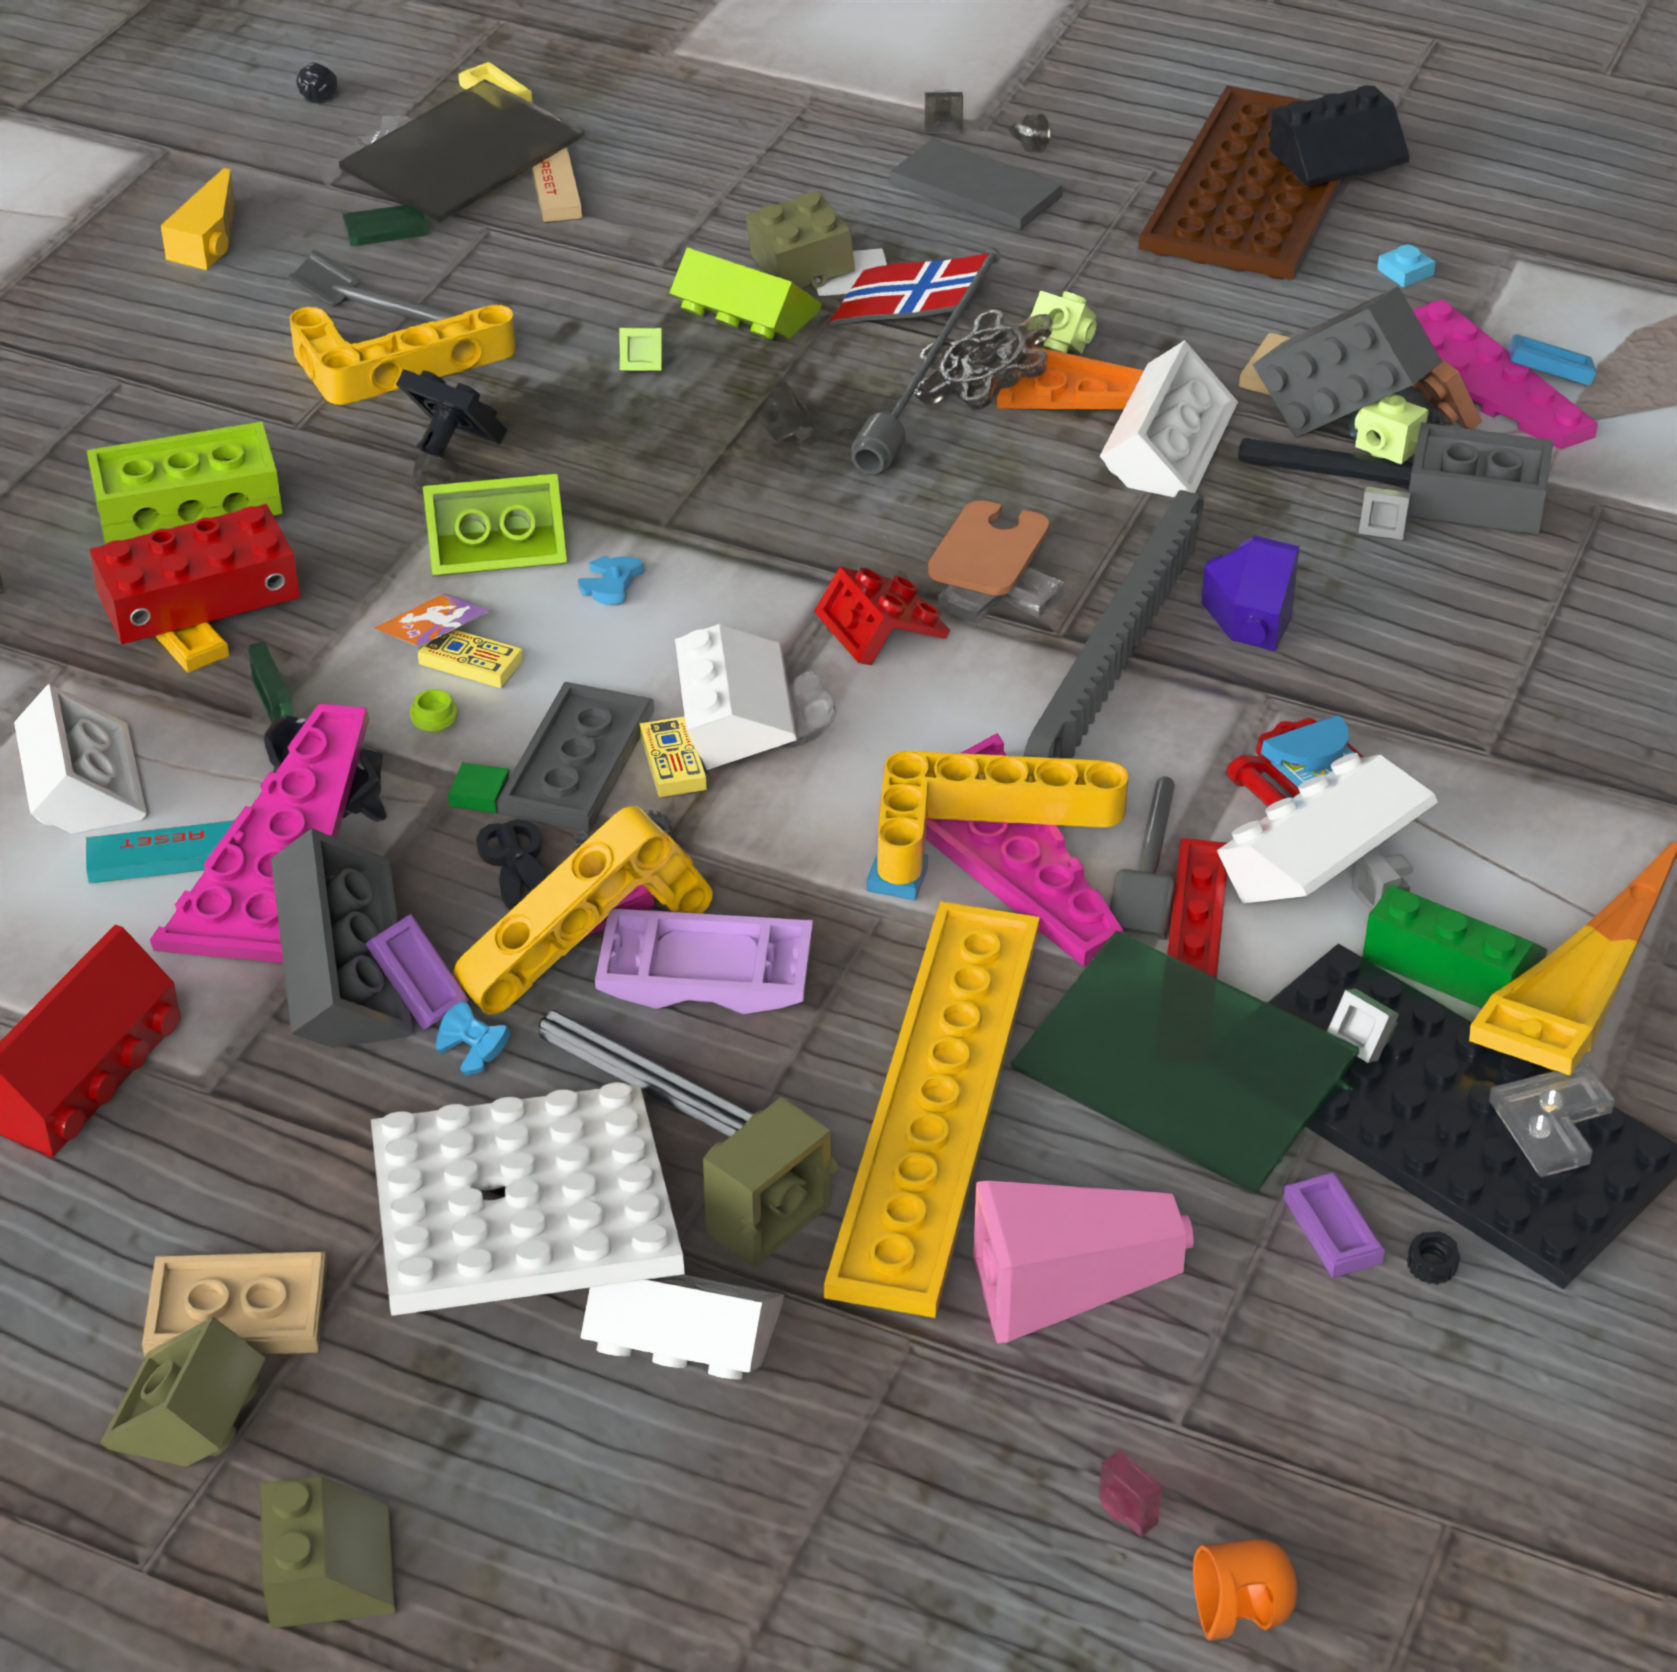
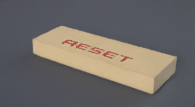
(557, 188)

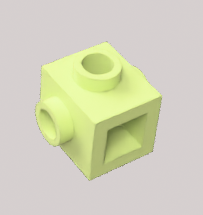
(1071, 321)
(1390, 428)

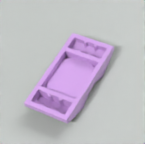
(704, 959)

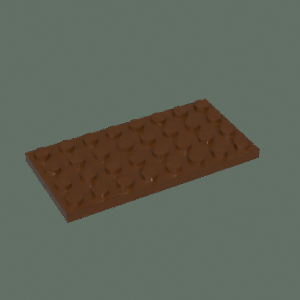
(1236, 198)

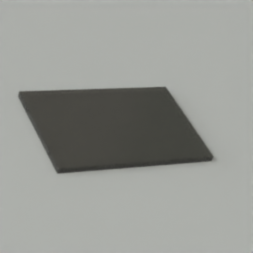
(461, 150)

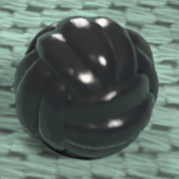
(316, 82)

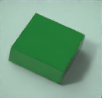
(477, 787)

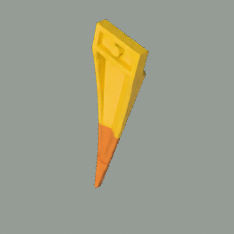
(1562, 1001)

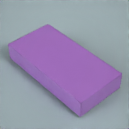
(416, 971)
(1333, 1224)

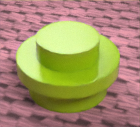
(433, 710)

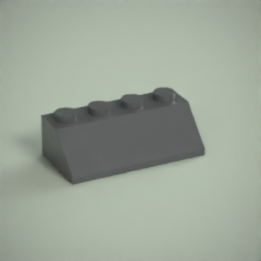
(327, 910)

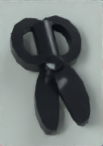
(516, 861)

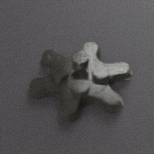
(986, 360)

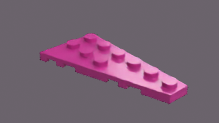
(1502, 384)
(1029, 873)
(234, 900)

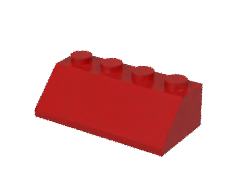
(83, 1042)

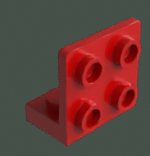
(866, 607)

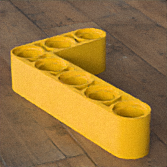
(989, 790)

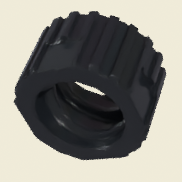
(1440, 1245)

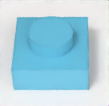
(1406, 265)

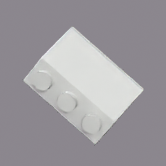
(733, 694)
(77, 764)
(684, 1321)

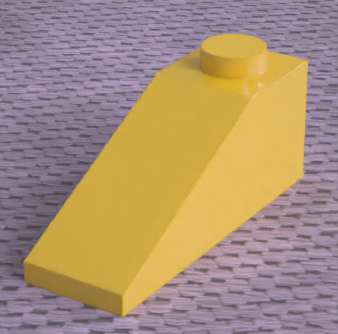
(202, 226)

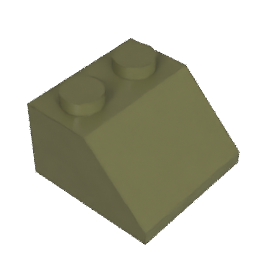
(186, 1397)
(324, 1553)

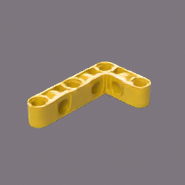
(373, 367)
(574, 901)

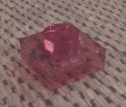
(1129, 1494)

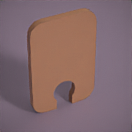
(987, 557)

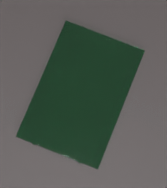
(1186, 1060)

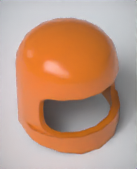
(1243, 1581)

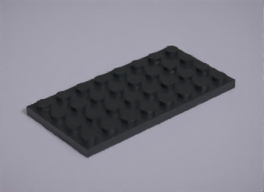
(1432, 1131)

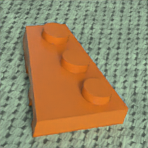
(1072, 384)

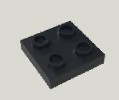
(449, 410)

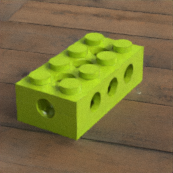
(165, 485)

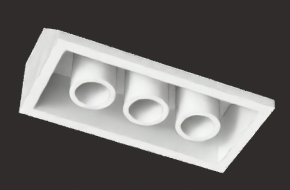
(1170, 425)
(1322, 828)

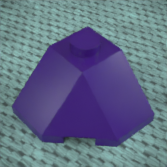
(1252, 591)

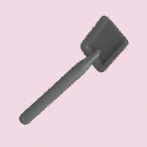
(334, 283)
(1142, 897)

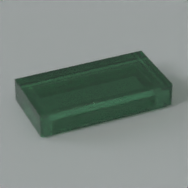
(384, 225)
(268, 682)

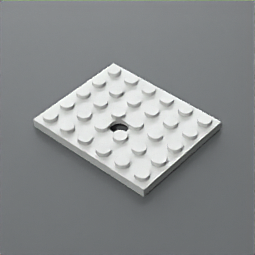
(576, 1210)

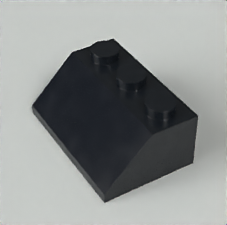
(1338, 135)

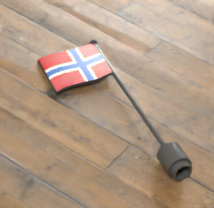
(907, 292)

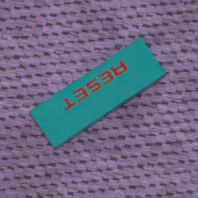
(152, 851)

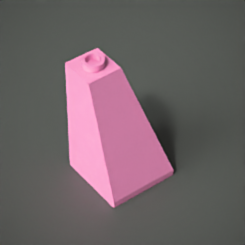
(1070, 1249)

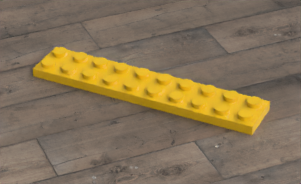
(933, 1112)

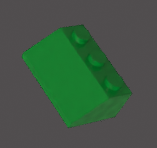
(1445, 947)

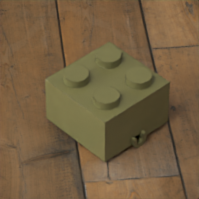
(801, 240)
(767, 1181)

